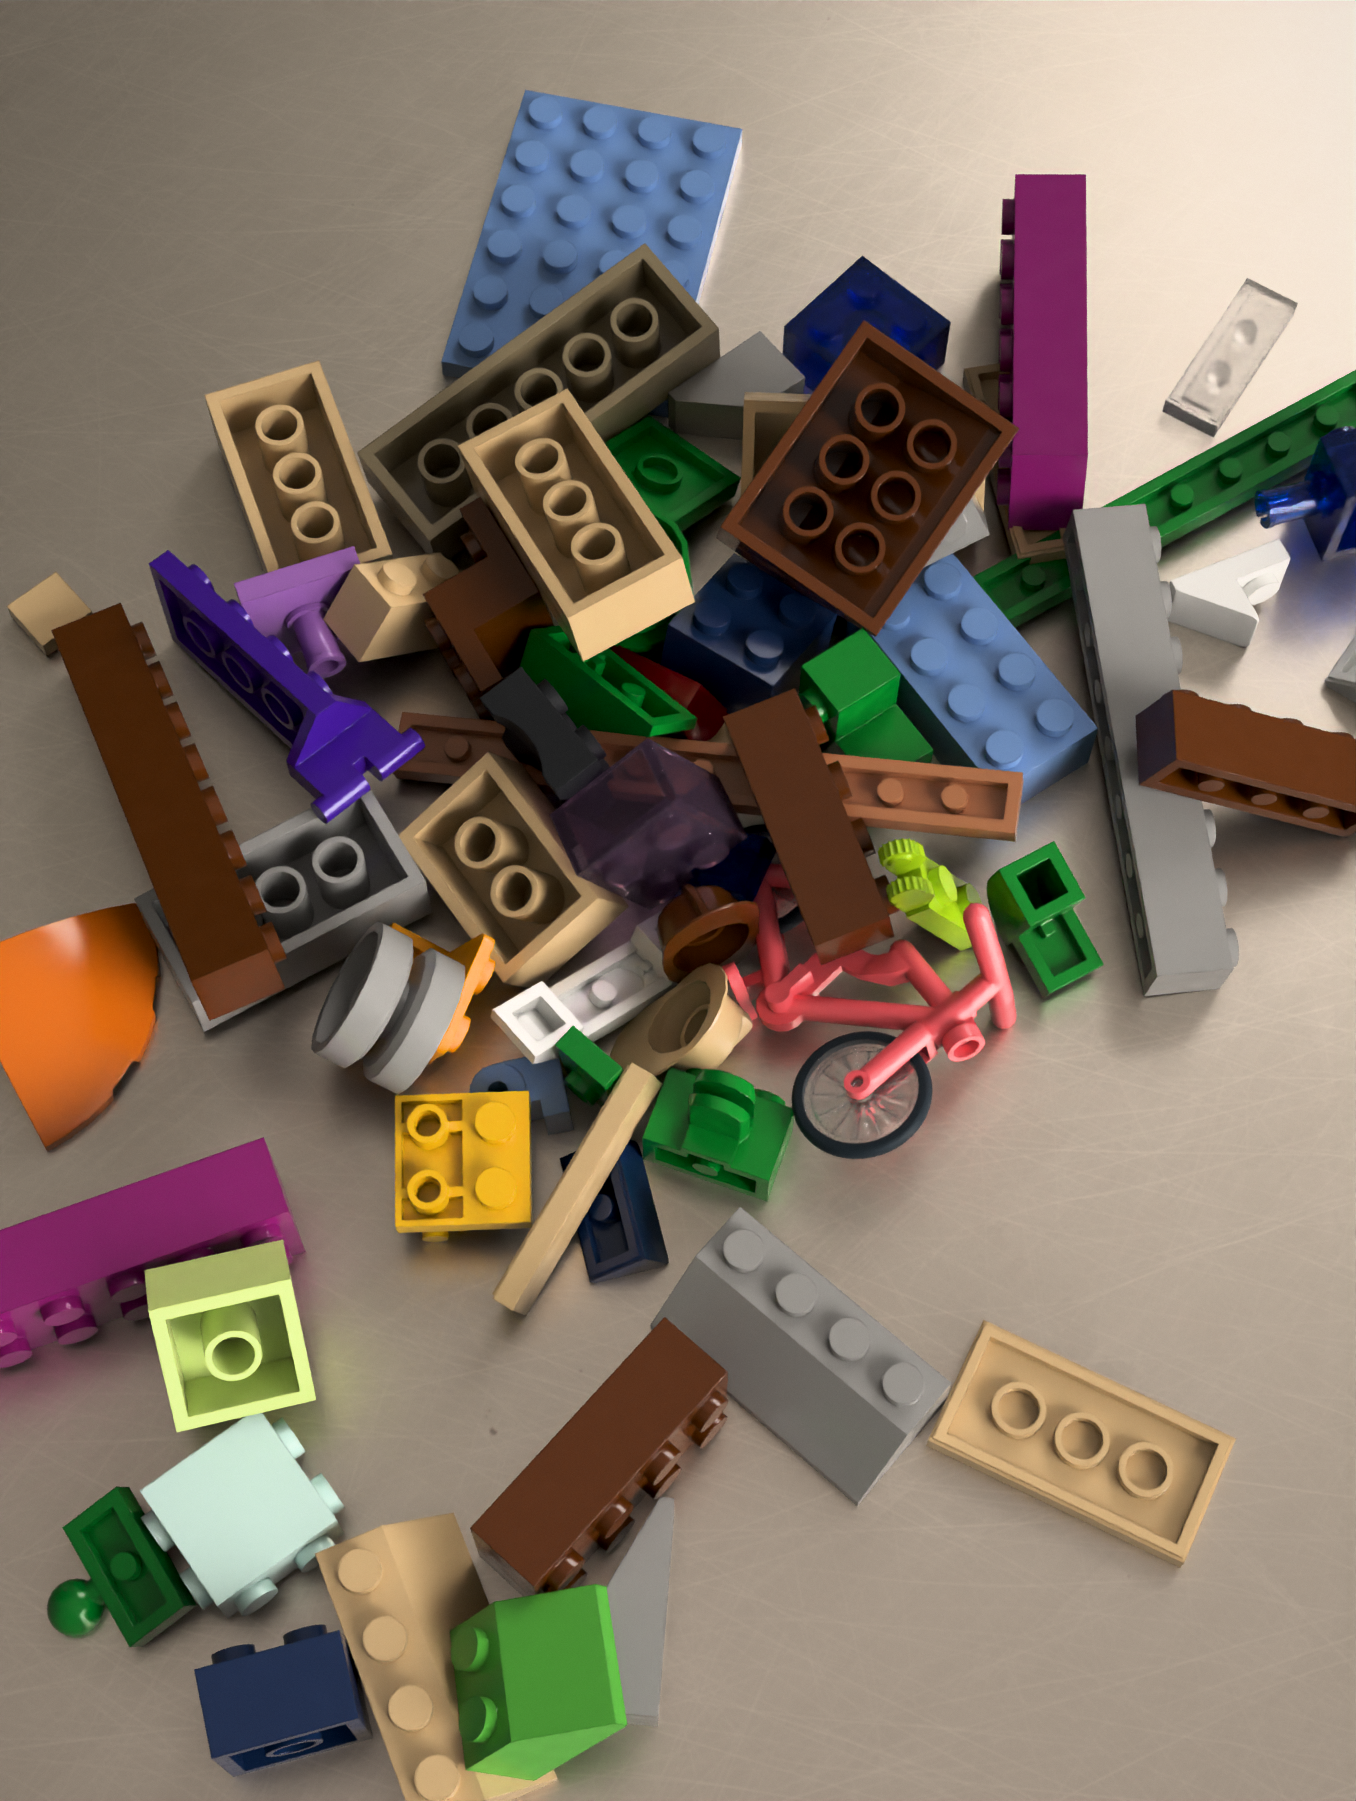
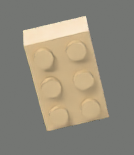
(507, 872)

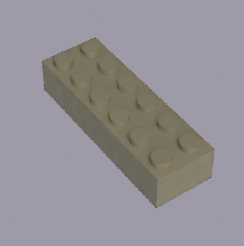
(610, 344)

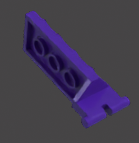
(328, 734)

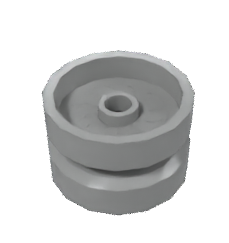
(388, 1008)

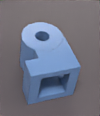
(542, 1081)

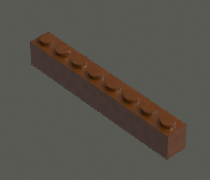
(169, 815)

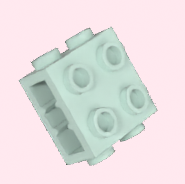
(243, 1514)

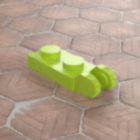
(927, 891)

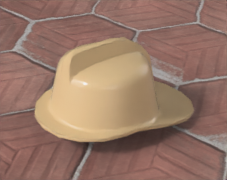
(685, 1027)

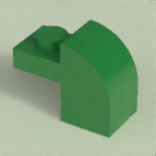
(1035, 912)

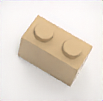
(384, 607)

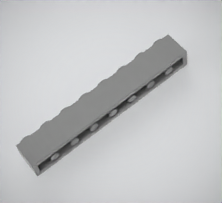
(1159, 835)

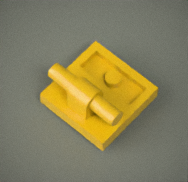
(462, 1163)

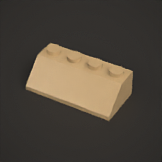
(396, 1603)

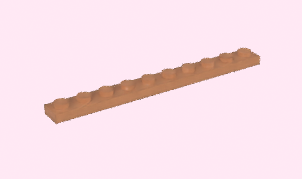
(882, 790)

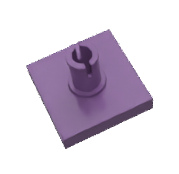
(293, 606)

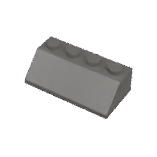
(804, 1356)

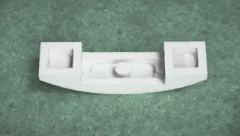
(591, 999)

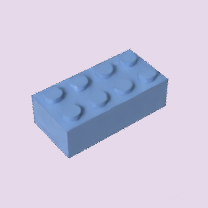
(979, 684)

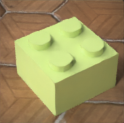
(229, 1335)

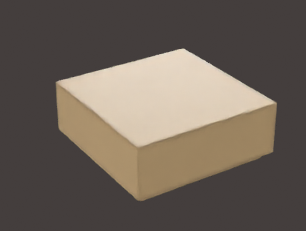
(47, 608)

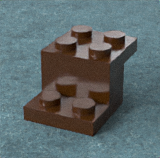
(485, 609)

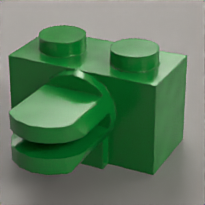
(719, 1130)

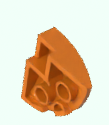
(75, 1014)

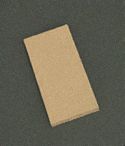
(1081, 1443)

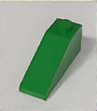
(602, 690)

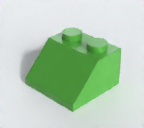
(536, 1681)

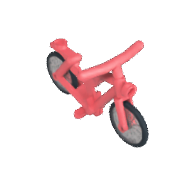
(867, 1086)

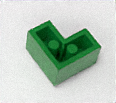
(857, 702)

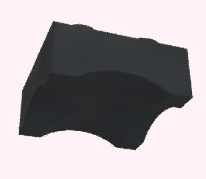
(544, 735)

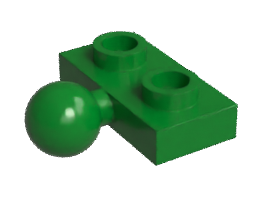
(124, 1571)

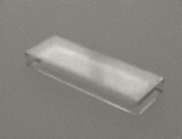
(1230, 357)

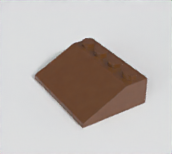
(867, 480)

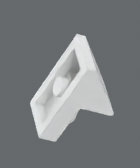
(1221, 596)

